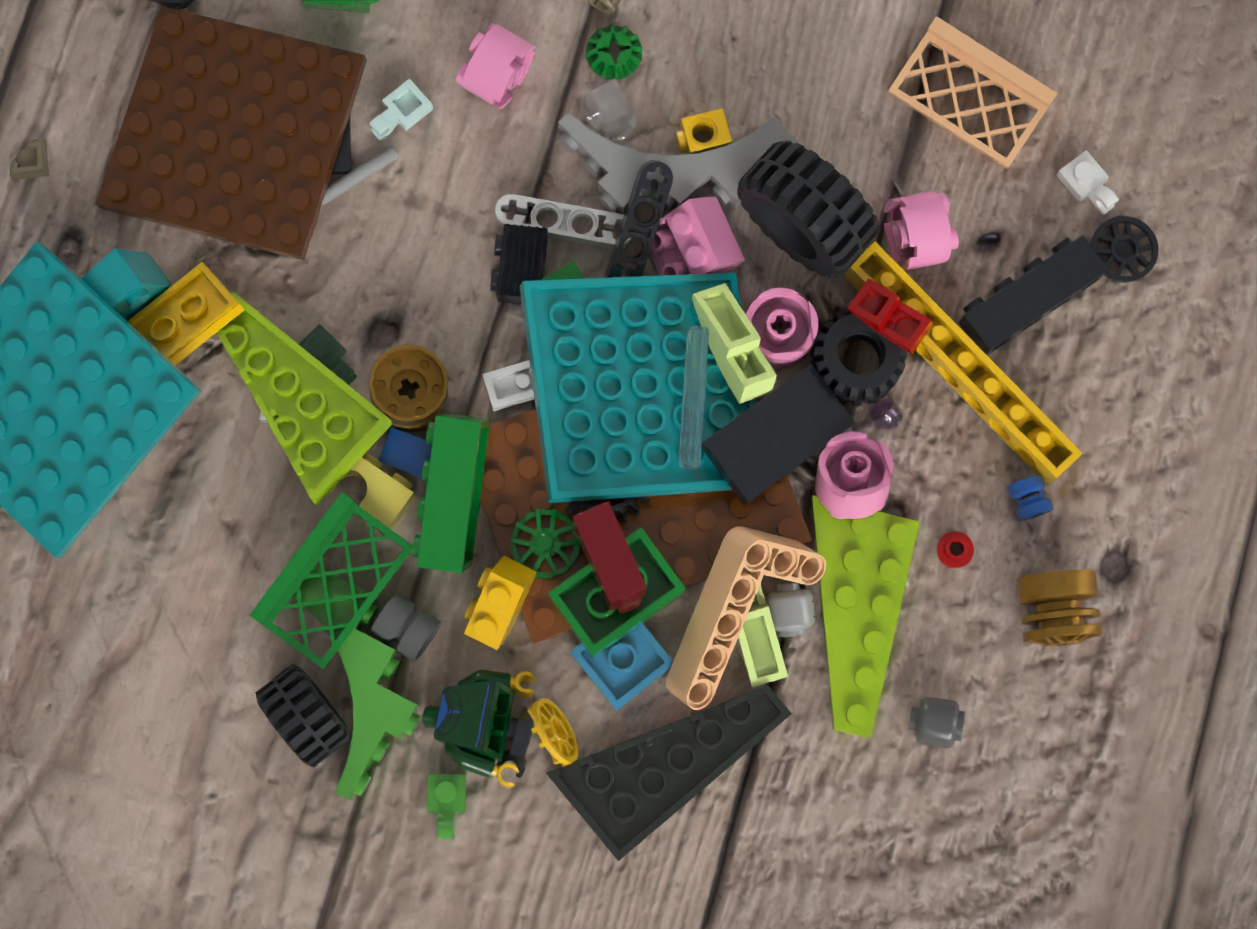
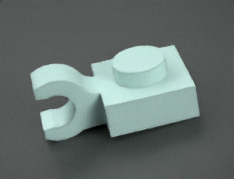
(403, 107)

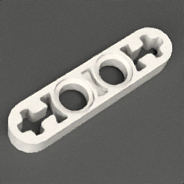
(566, 215)

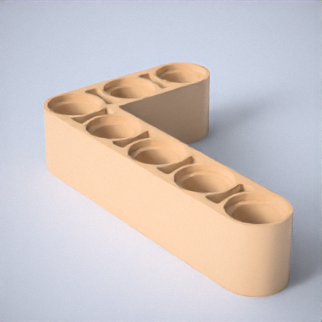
(725, 603)

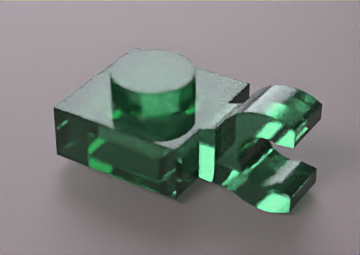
(328, 352)

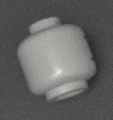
(791, 609)

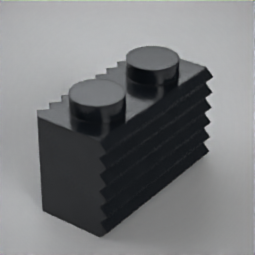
(521, 259)

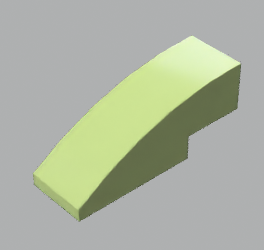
(734, 343)
(760, 644)

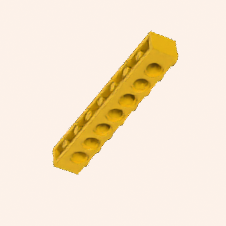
(973, 372)

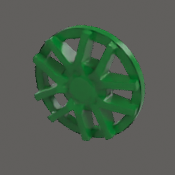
(545, 542)

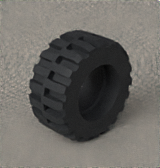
(808, 208)

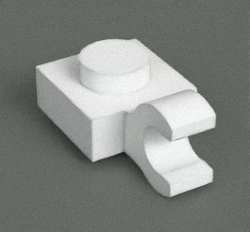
(1086, 179)

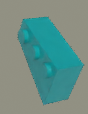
(127, 281)

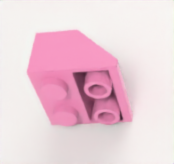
(695, 240)

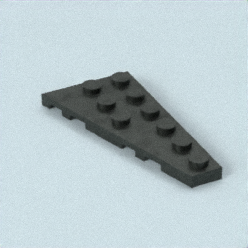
(649, 778)

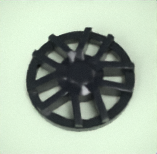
(1125, 248)

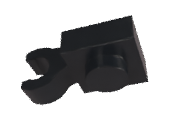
(520, 734)

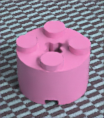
(496, 65)
(920, 230)
(794, 315)
(853, 476)

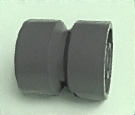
(406, 627)

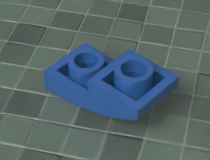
(405, 451)

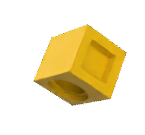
(711, 122)

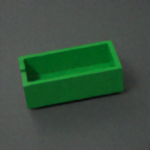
(452, 492)

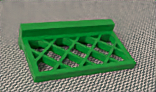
(304, 561)

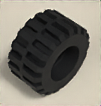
(849, 384)
(302, 715)

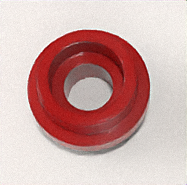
(945, 555)

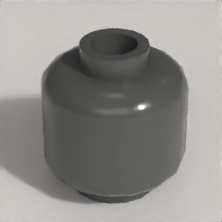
(937, 722)

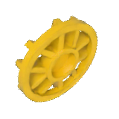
(554, 731)

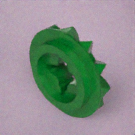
(627, 60)

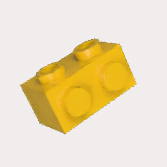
(499, 603)

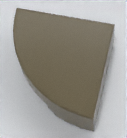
(31, 161)

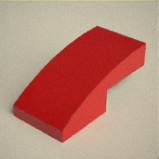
(889, 316)

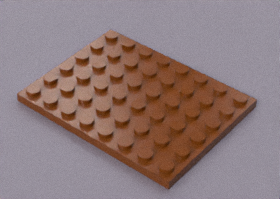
(681, 526)

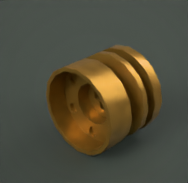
(420, 371)
(1059, 607)

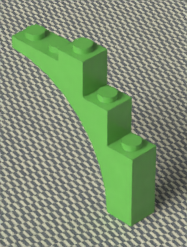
(367, 665)

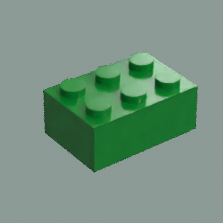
(586, 610)

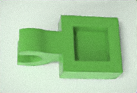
(446, 797)

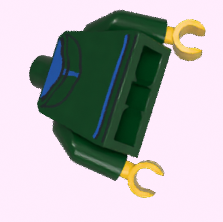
(476, 720)

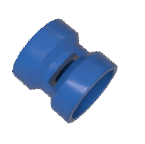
(1031, 506)

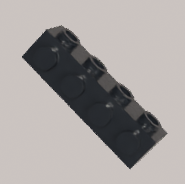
(1033, 295)

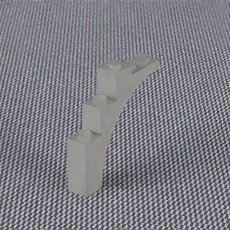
(691, 172)

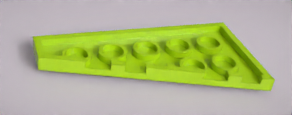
(307, 406)
(860, 607)

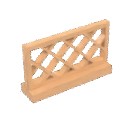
(989, 66)

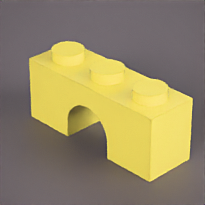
(386, 496)

